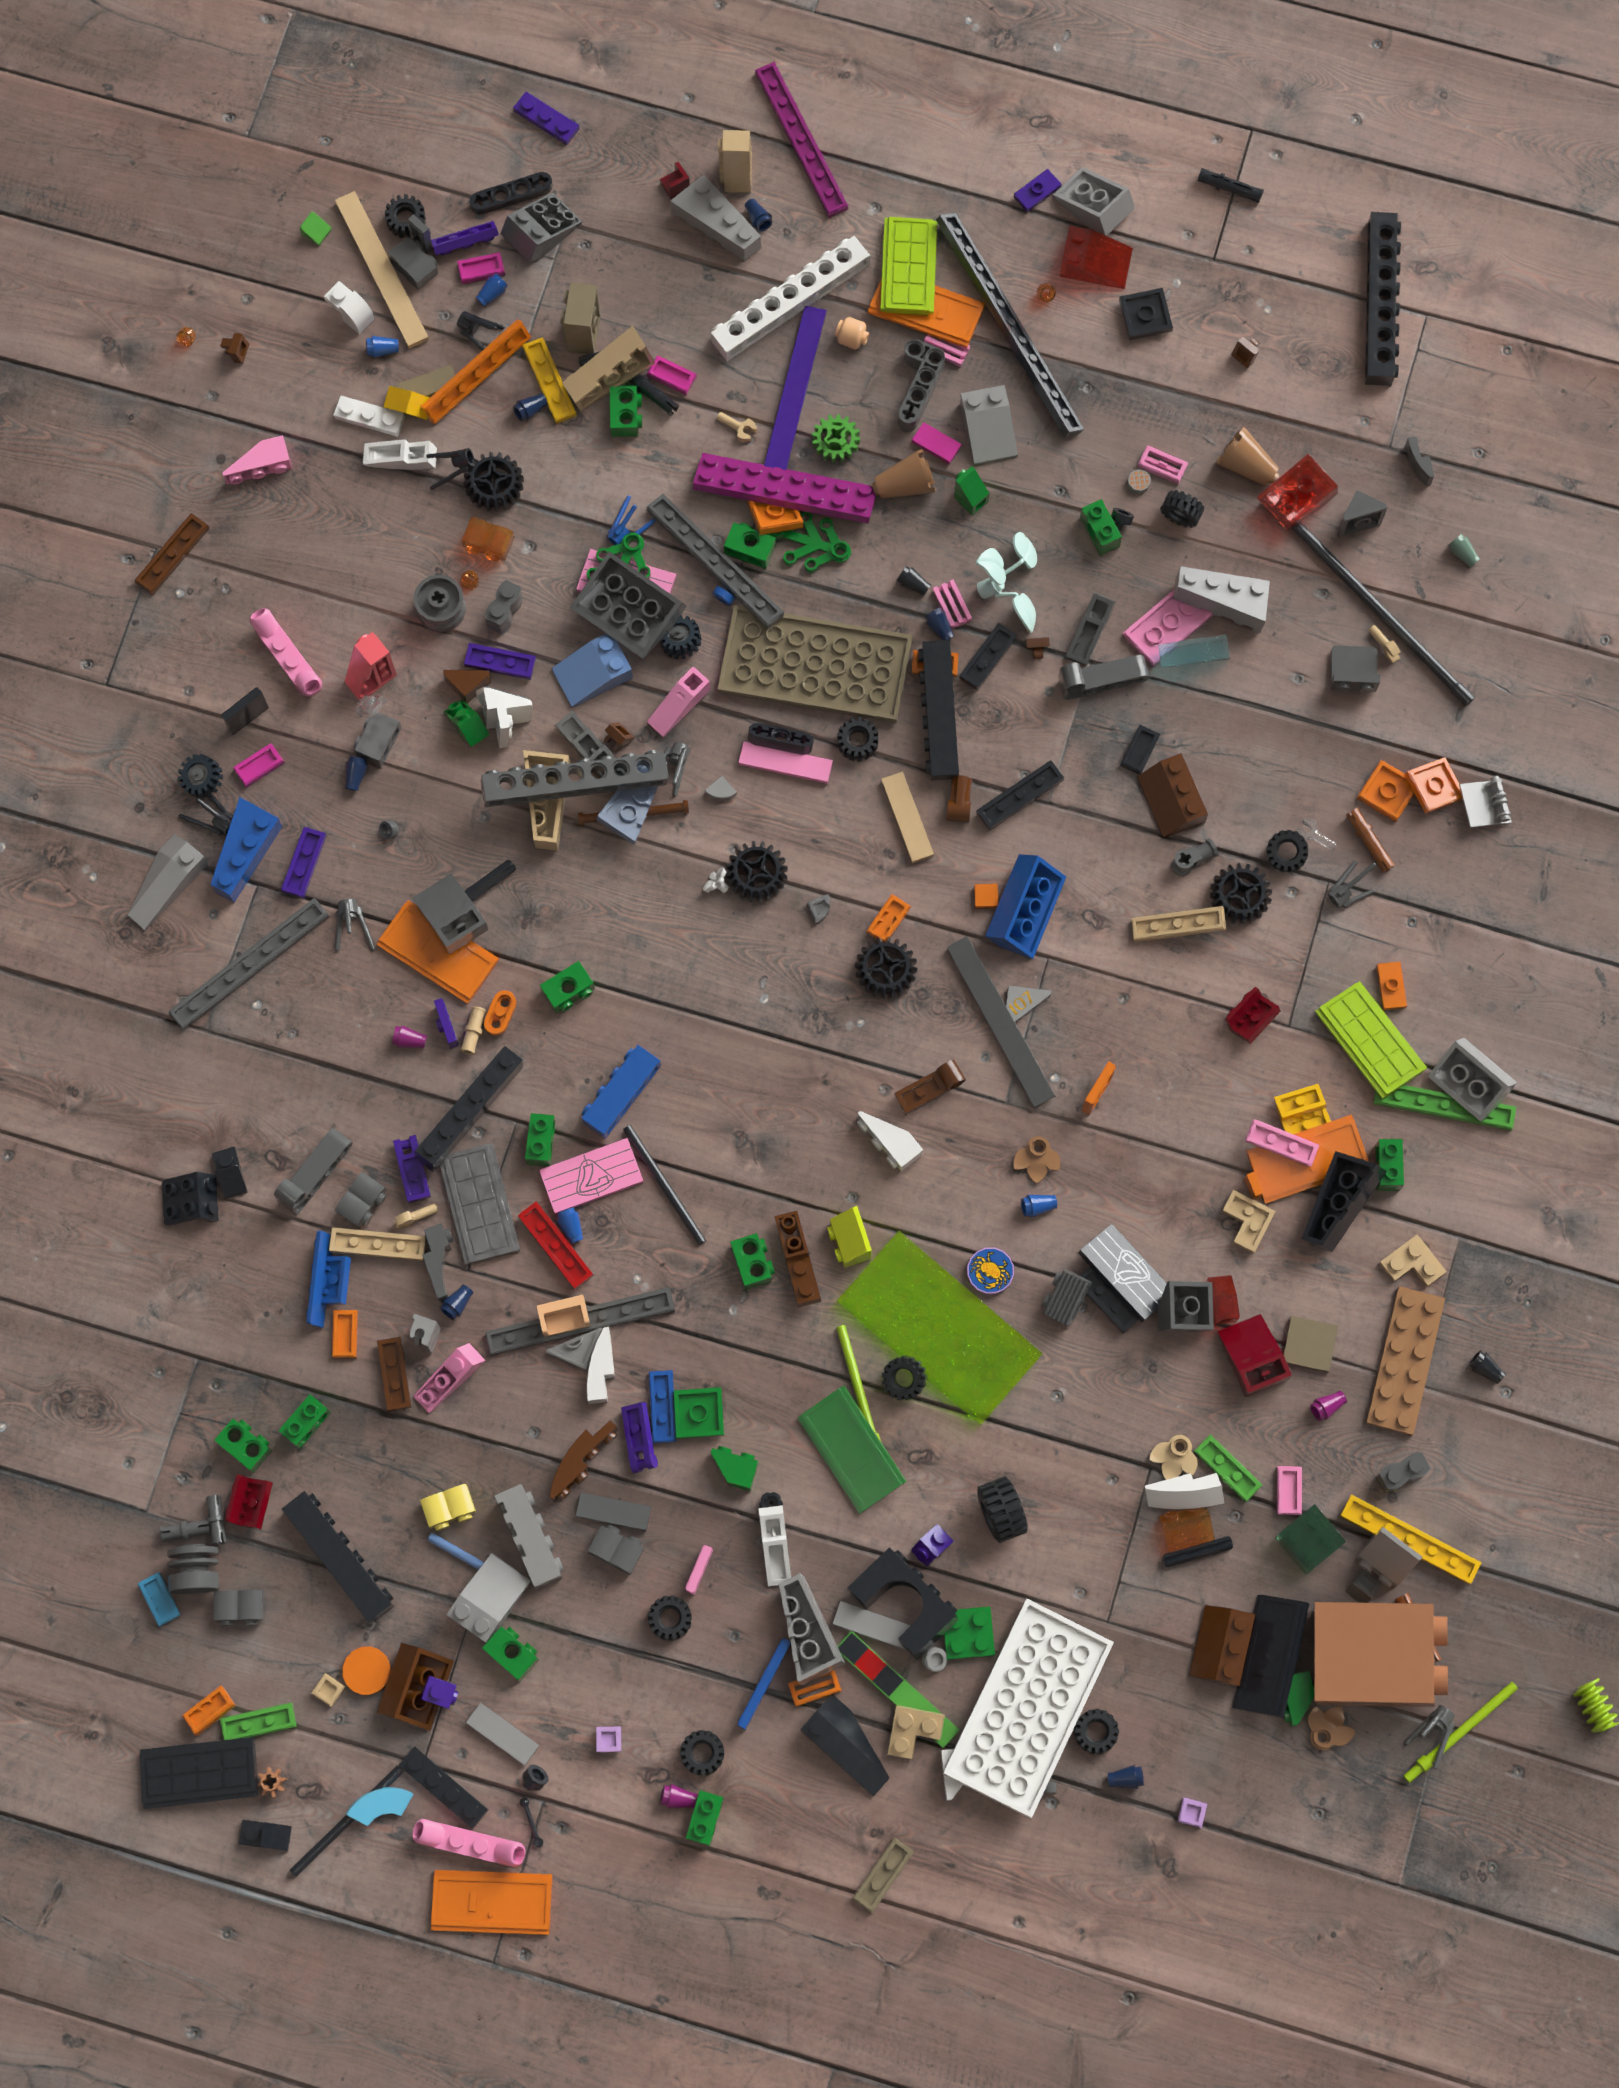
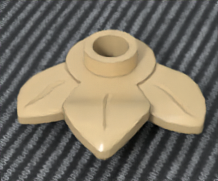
(1172, 1460)

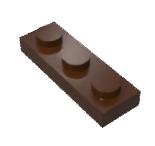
(394, 1374)

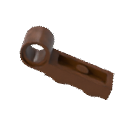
(930, 1087)

